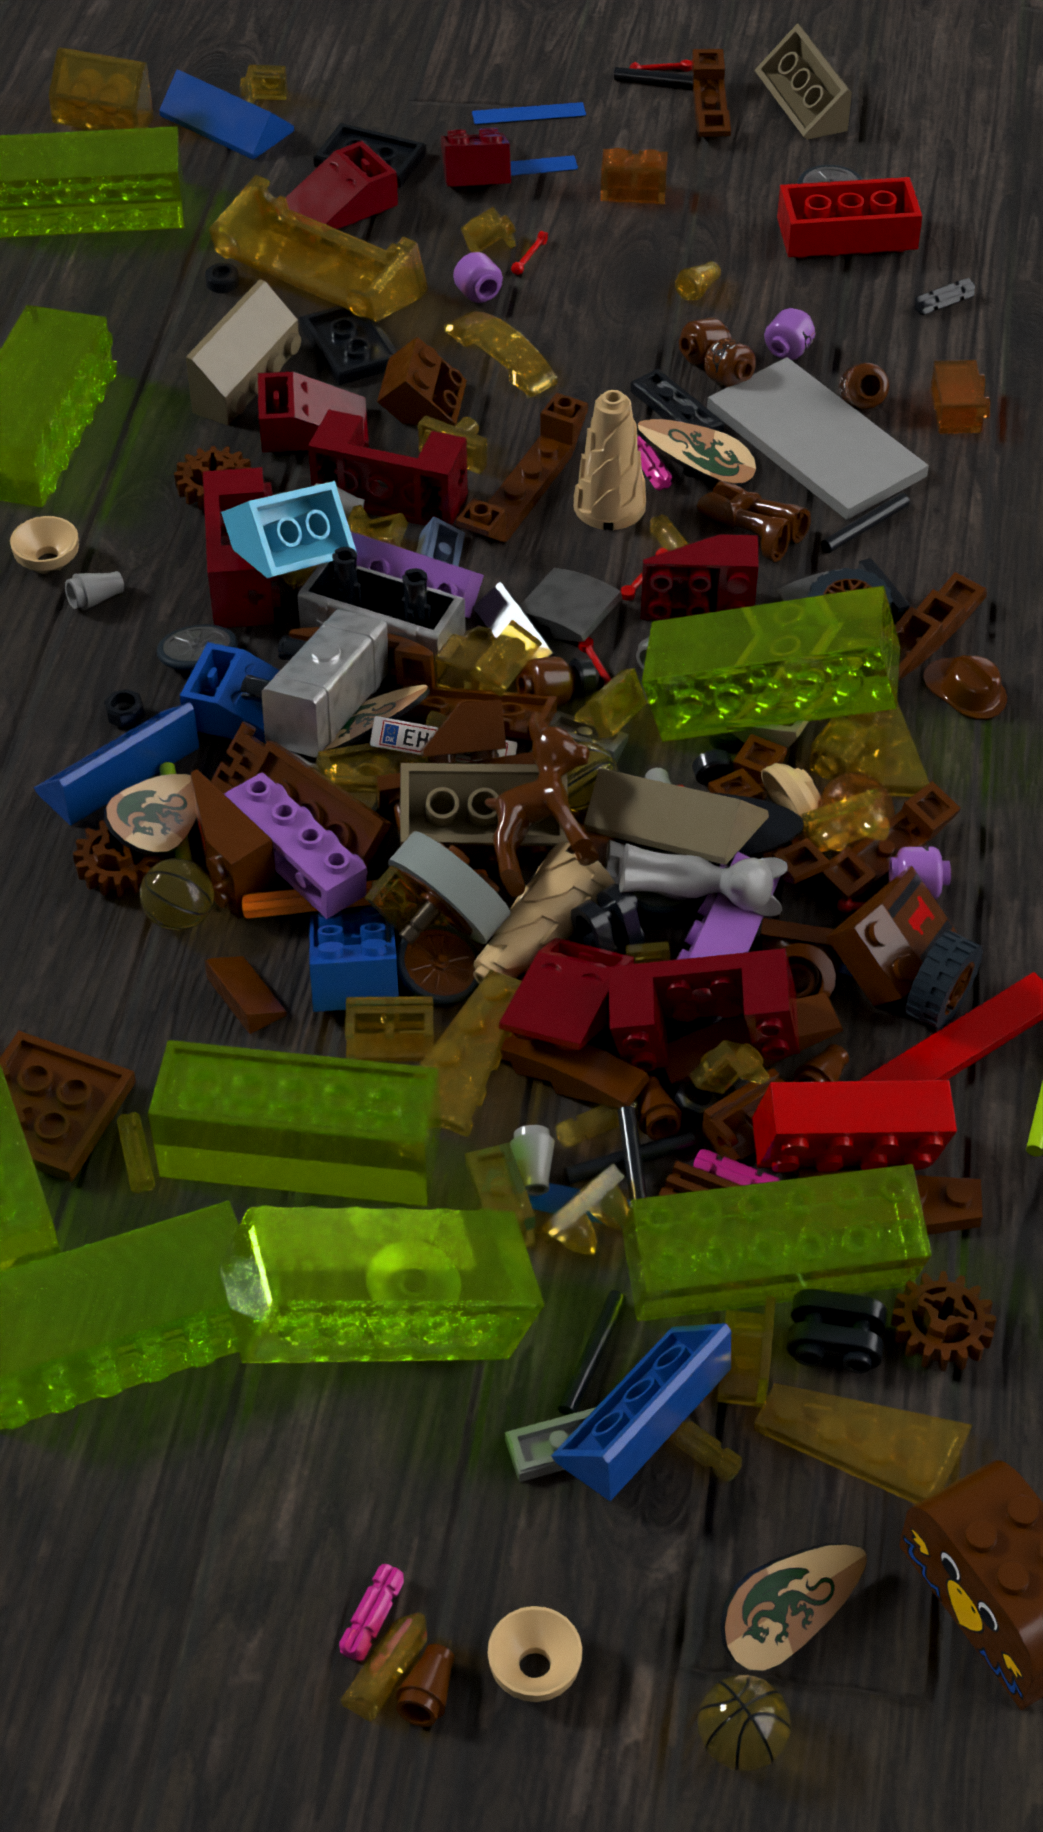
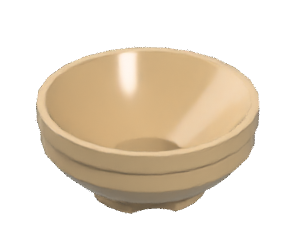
(41, 537)
(790, 788)
(530, 1632)

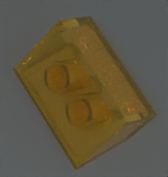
(99, 91)

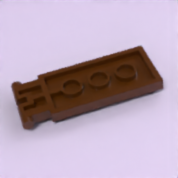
(335, 809)

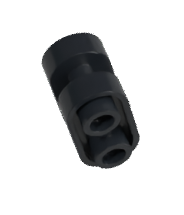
(610, 923)
(836, 1330)

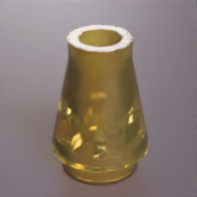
(696, 280)

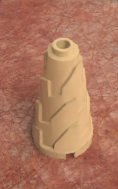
(610, 470)
(542, 912)

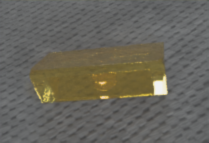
(386, 1666)

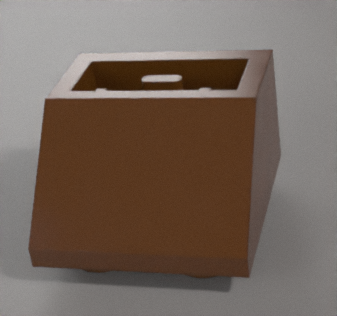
(420, 385)
(468, 729)

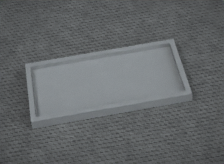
(817, 438)

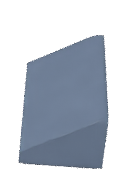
(441, 541)

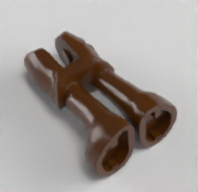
(771, 520)

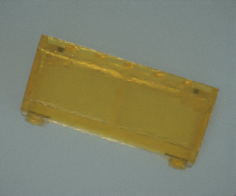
(316, 256)

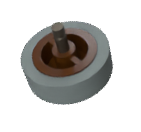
(449, 890)

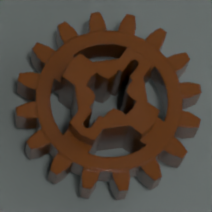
(190, 473)
(110, 864)
(943, 1321)

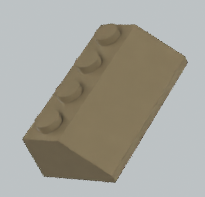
(247, 341)

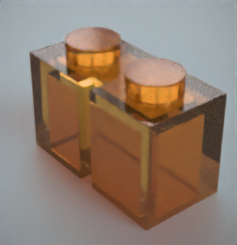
(634, 176)
(959, 396)

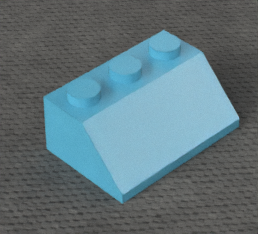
(289, 529)

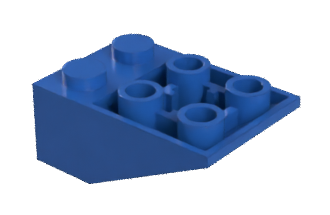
(216, 691)
(351, 958)

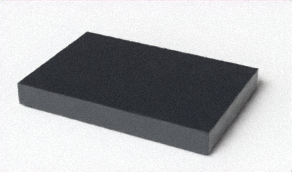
(397, 152)
(348, 343)

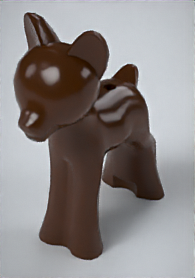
(532, 802)

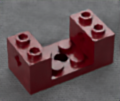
(418, 486)
(237, 589)
(684, 989)

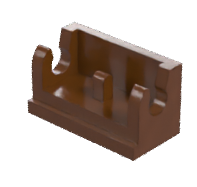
(729, 1121)

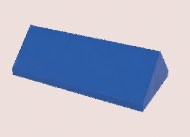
(222, 116)
(121, 763)
(646, 1407)

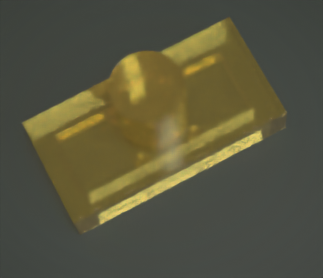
(465, 428)

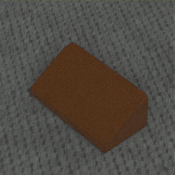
(244, 992)

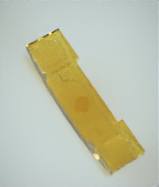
(509, 347)

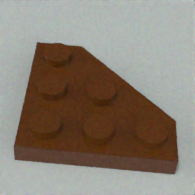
(62, 1100)

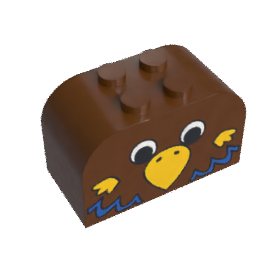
(984, 1563)

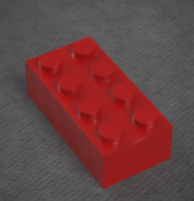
(849, 217)
(853, 1124)

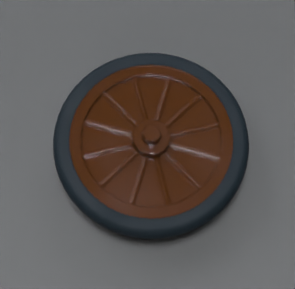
(438, 965)

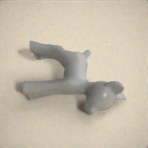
(688, 876)

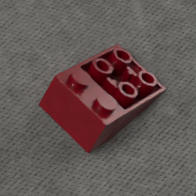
(476, 157)
(346, 188)
(294, 407)
(701, 578)
(563, 995)

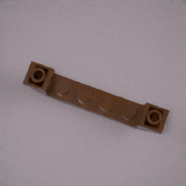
(522, 489)

